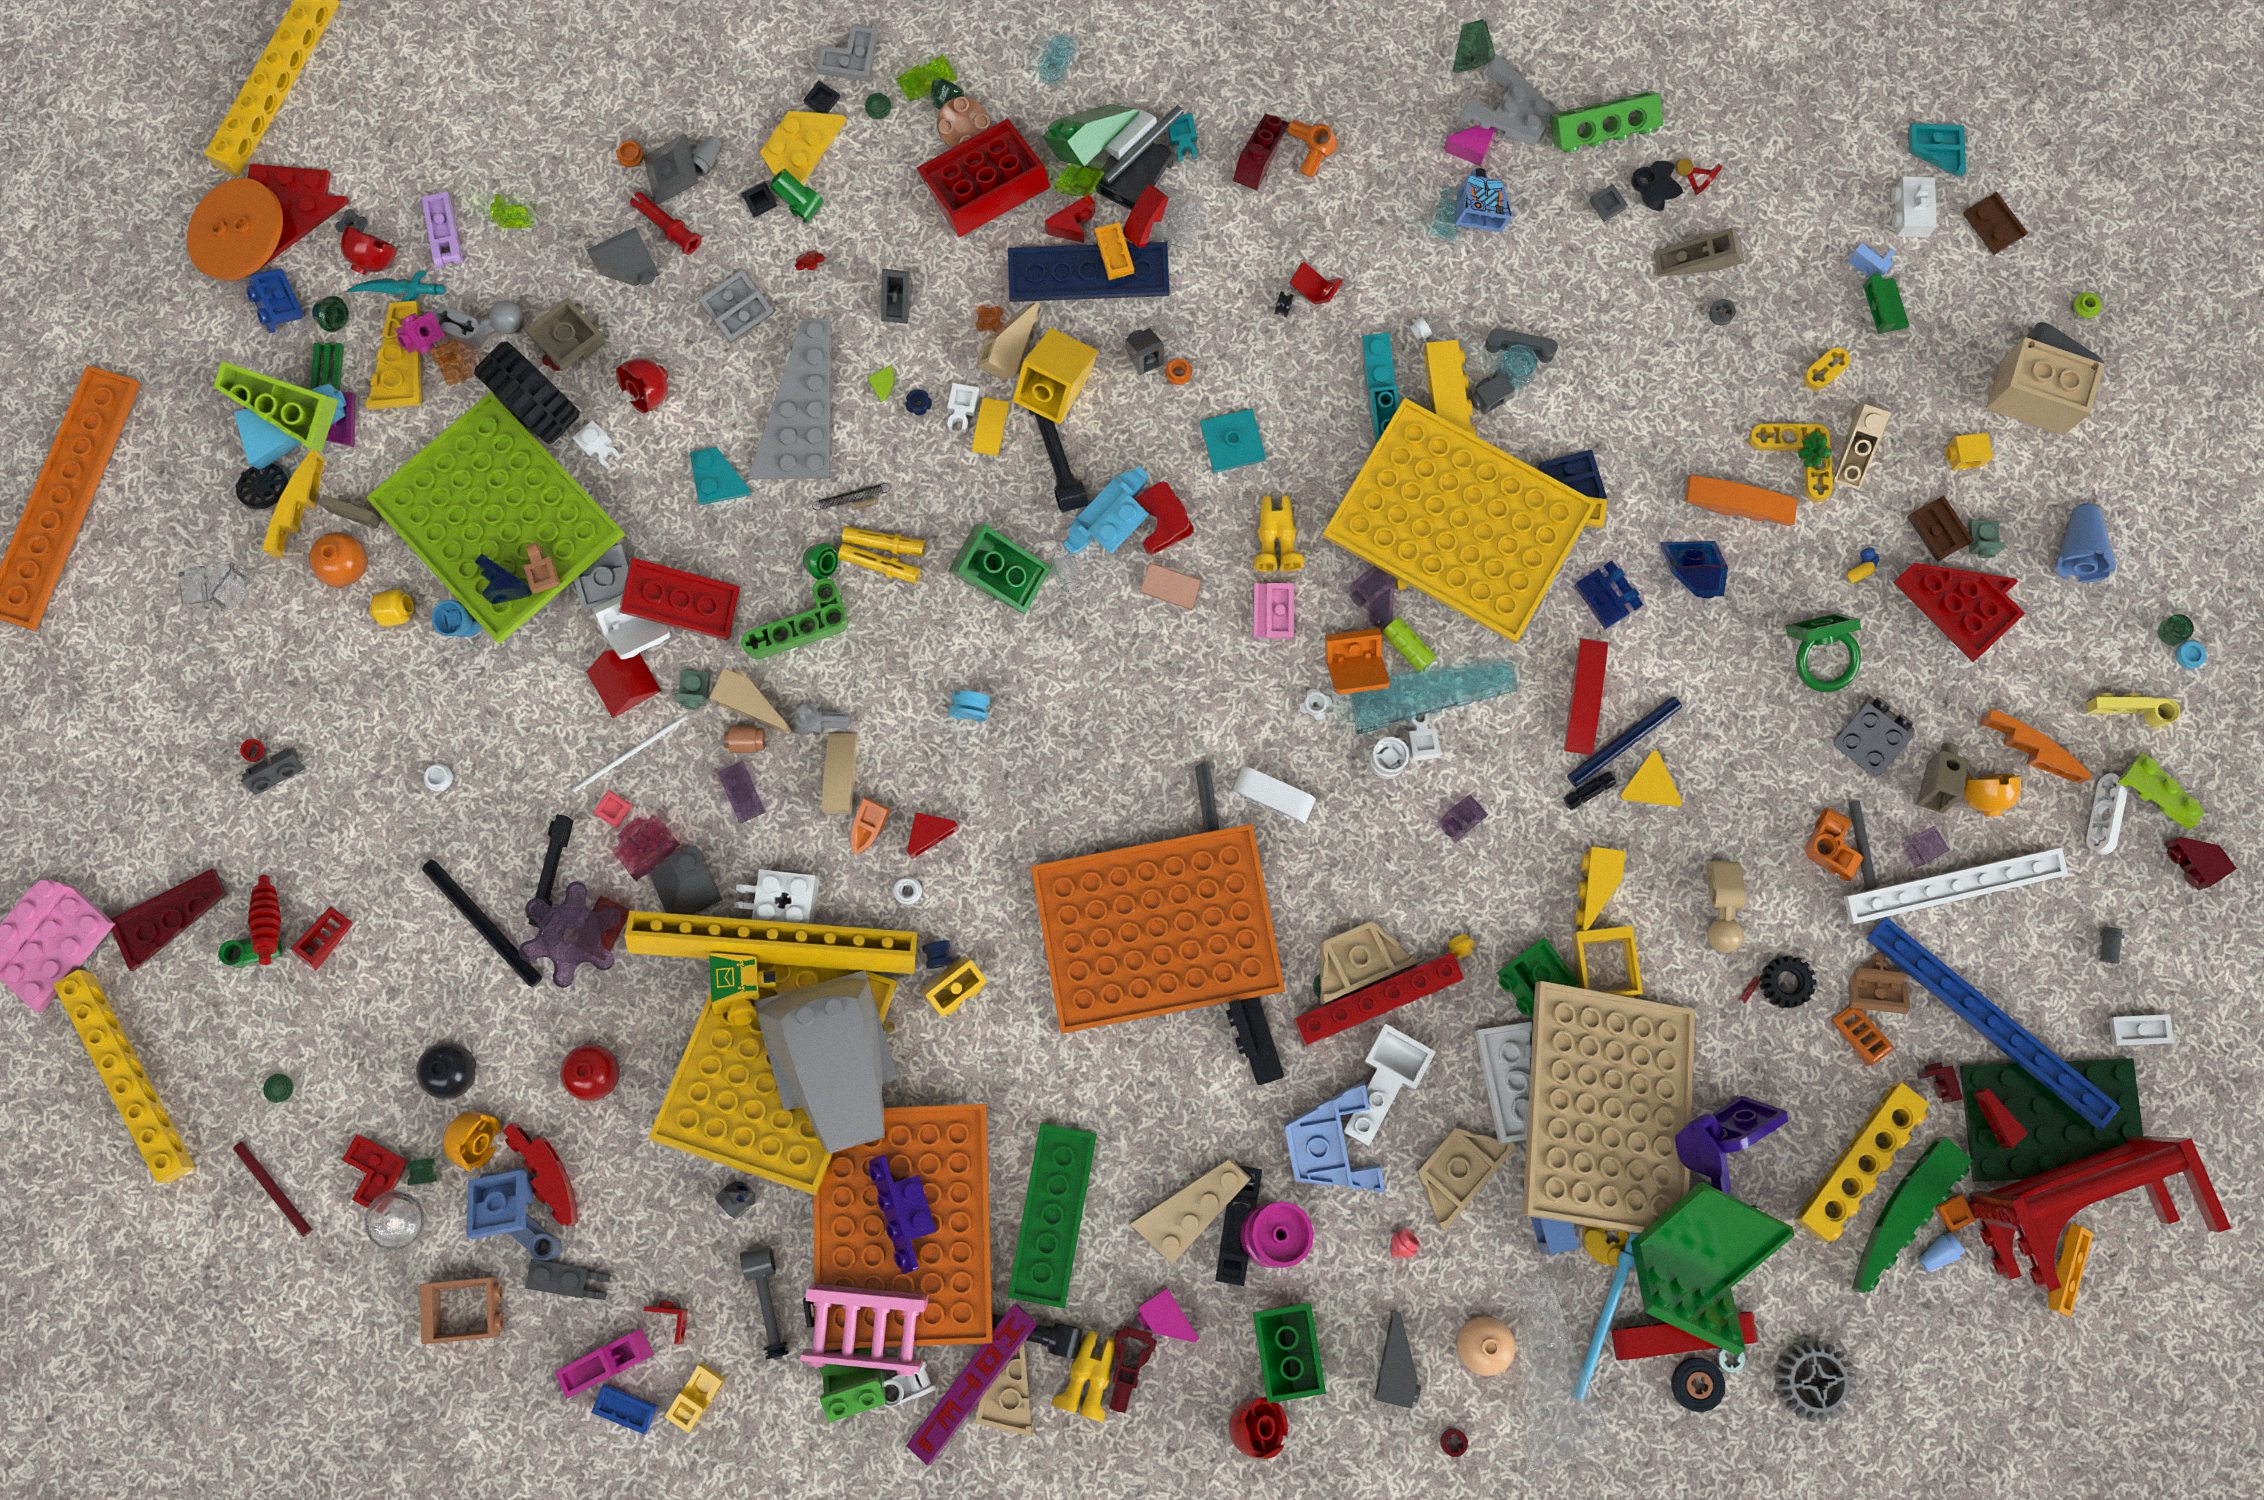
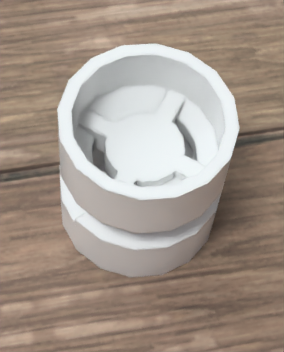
(1389, 757)

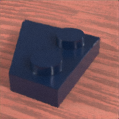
(1577, 472)

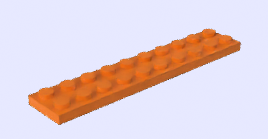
(63, 494)

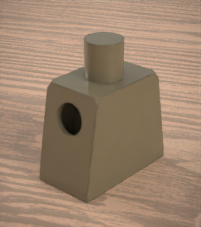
(1943, 779)

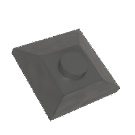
(670, 169)
(624, 259)
(685, 883)

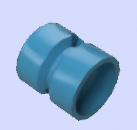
(453, 620)

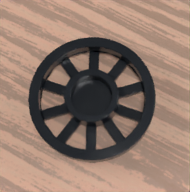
(261, 486)

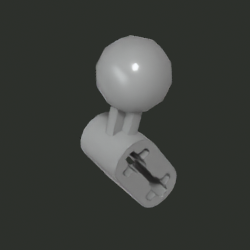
(503, 317)

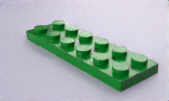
(1052, 1216)

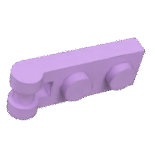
(442, 229)

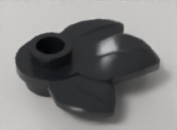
(1660, 185)

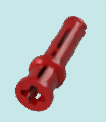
(673, 228)

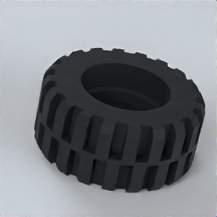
(527, 392)

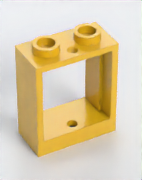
(1616, 934)

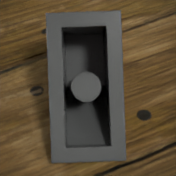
(1145, 350)

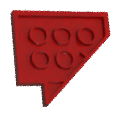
(301, 197)
(1962, 604)

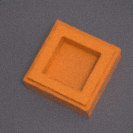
(1955, 1213)

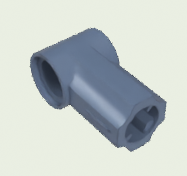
(533, 1237)

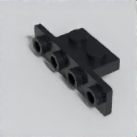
(1255, 1039)

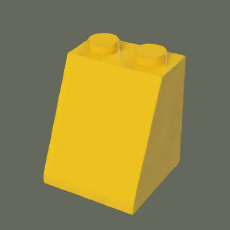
(1054, 375)

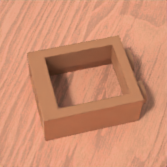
(431, 1310)

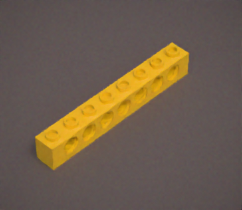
(269, 84)
(124, 1076)

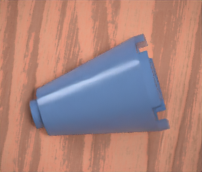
(2086, 546)

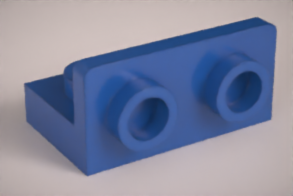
(273, 299)

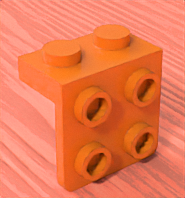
(1356, 661)

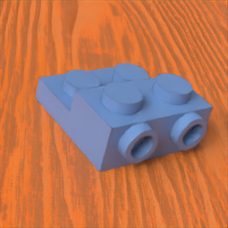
(498, 1203)

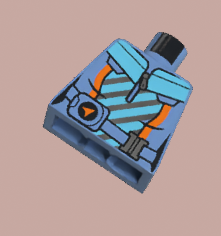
(1482, 203)

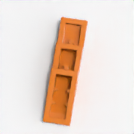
(1740, 499)
(2042, 750)

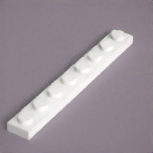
(1955, 885)

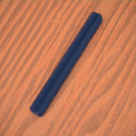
(1624, 741)

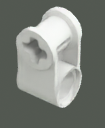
(909, 1386)

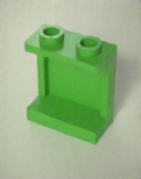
(851, 1388)

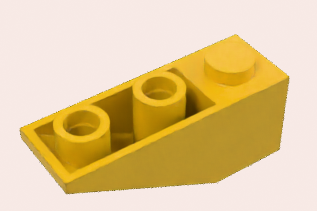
(1601, 878)

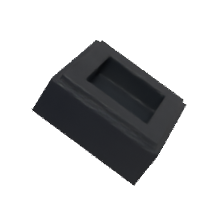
(821, 98)

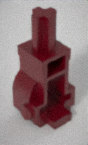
(1126, 1376)

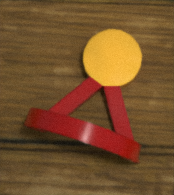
(1685, 168)

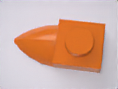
(868, 824)

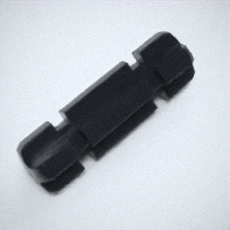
(1589, 790)

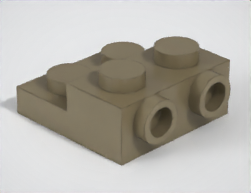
(566, 334)

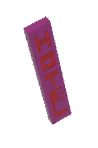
(971, 1384)

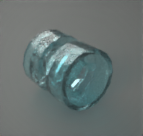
(1515, 371)

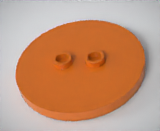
(234, 229)

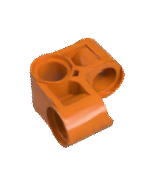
(1838, 857)

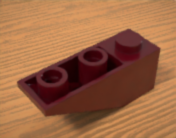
(1260, 151)

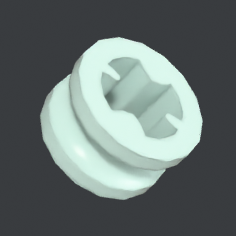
(1721, 1358)

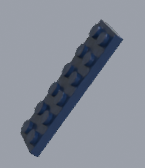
(1080, 273)

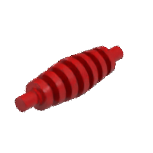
(264, 919)

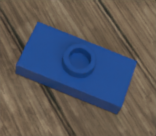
(624, 1409)

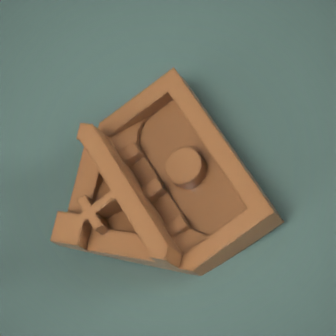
(1879, 987)

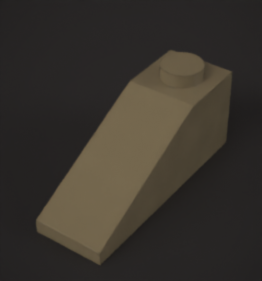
(1700, 254)

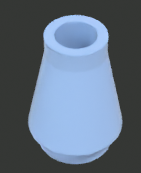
(1941, 1252)

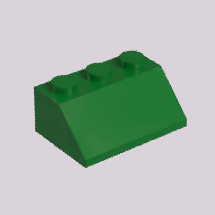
(1289, 1352)

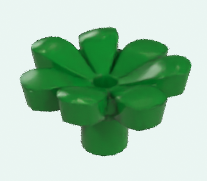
(1814, 450)

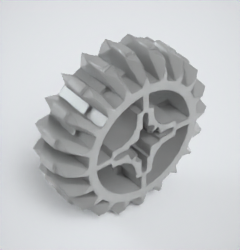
(1819, 1394)

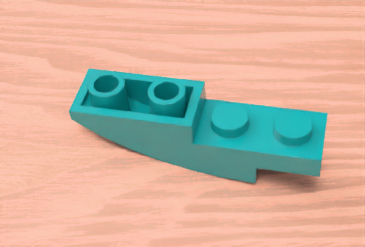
(1379, 381)

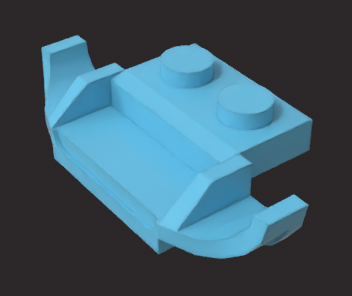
(1111, 514)

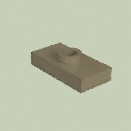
(350, 510)

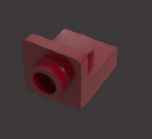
(1946, 1084)

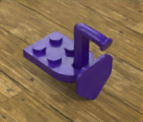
(1732, 1128)

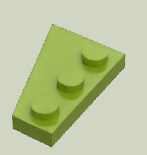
(2155, 784)

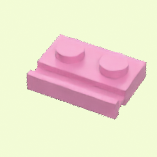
(1273, 611)

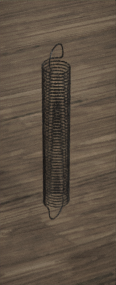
(850, 493)

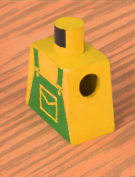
(736, 979)

